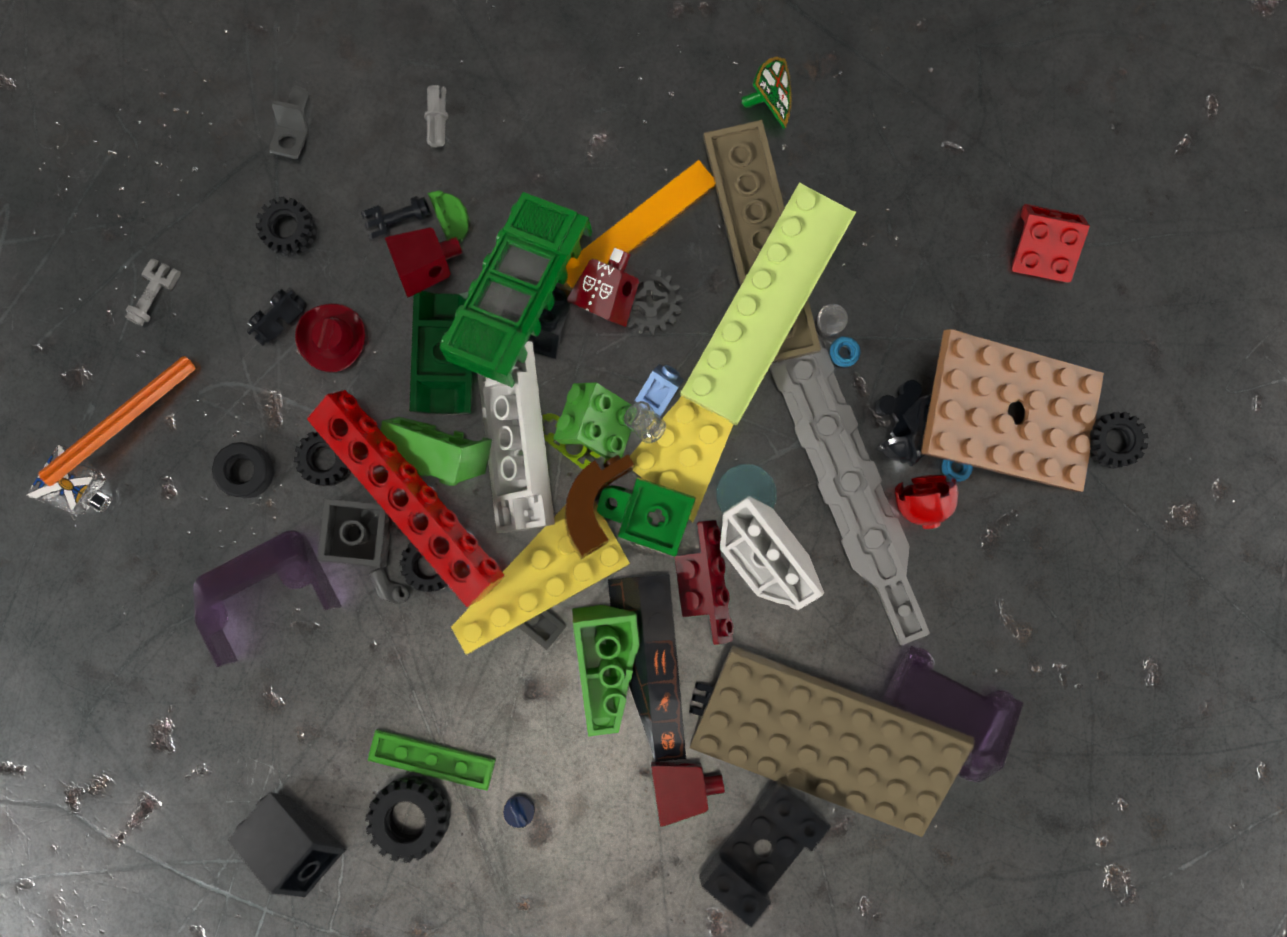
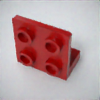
(1050, 243)

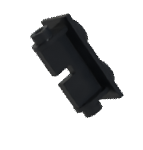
(282, 306)

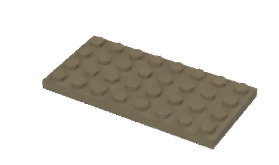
(830, 741)

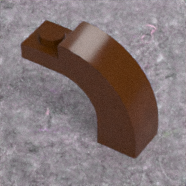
(580, 519)

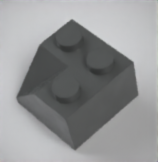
(354, 533)

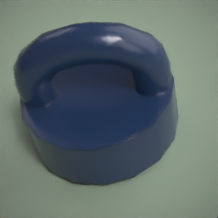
(519, 811)

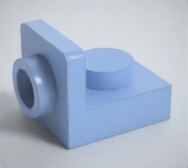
(660, 388)

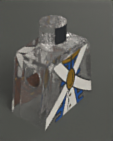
(74, 491)

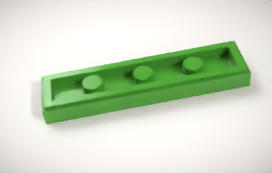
(431, 759)

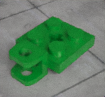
(634, 509)

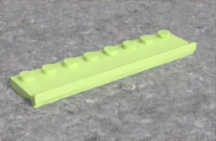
(767, 304)

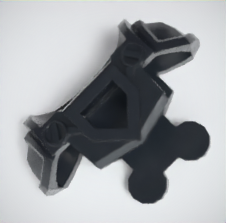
(910, 425)

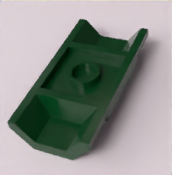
(435, 382)

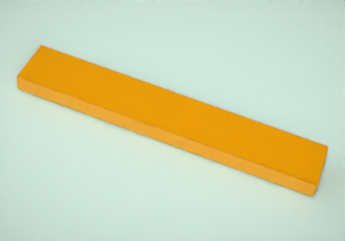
(645, 219)

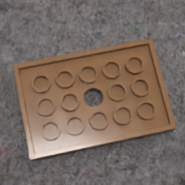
(971, 417)

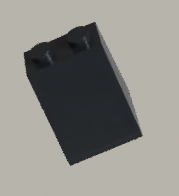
(285, 846)

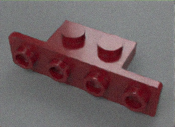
(703, 583)

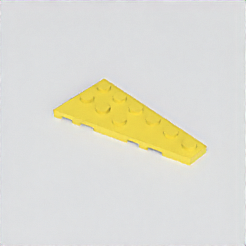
(685, 452)
(536, 581)

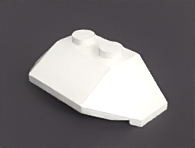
(768, 555)

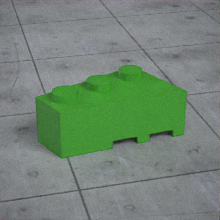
(436, 452)

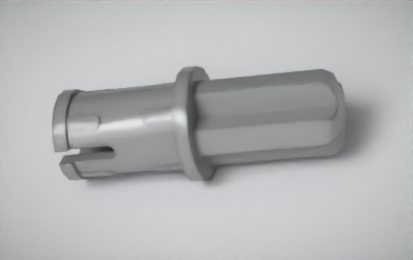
(436, 116)

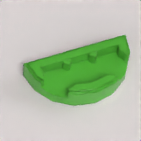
(451, 215)

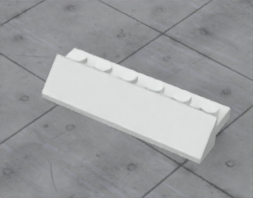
(517, 449)

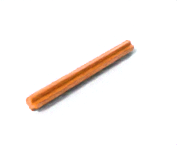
(116, 421)

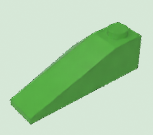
(606, 656)

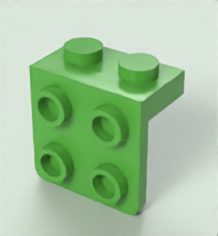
(594, 419)

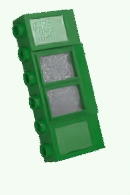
(514, 288)

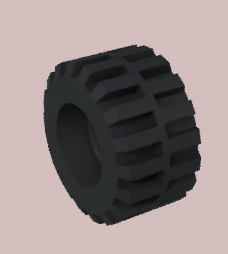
(389, 837)

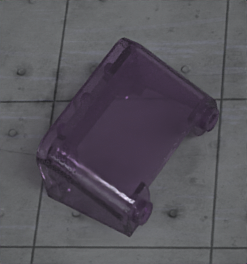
(955, 706)

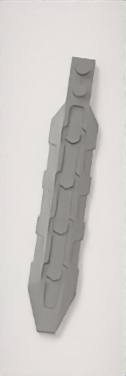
(850, 485)

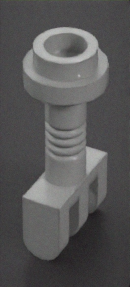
(157, 280)

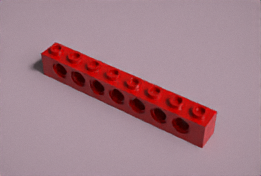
(370, 457)

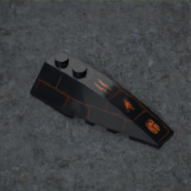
(655, 666)

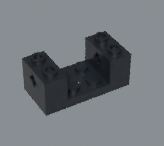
(742, 877)

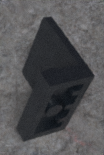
(552, 323)

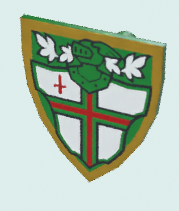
(773, 88)

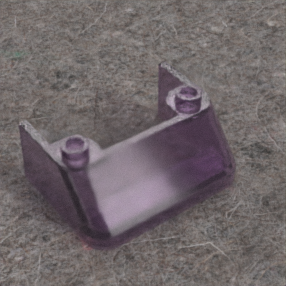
(286, 554)

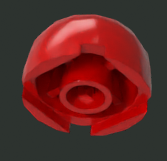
(927, 500)

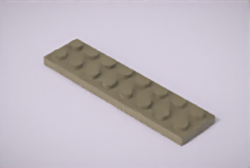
(751, 209)

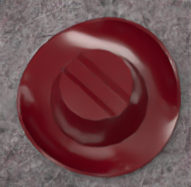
(330, 337)

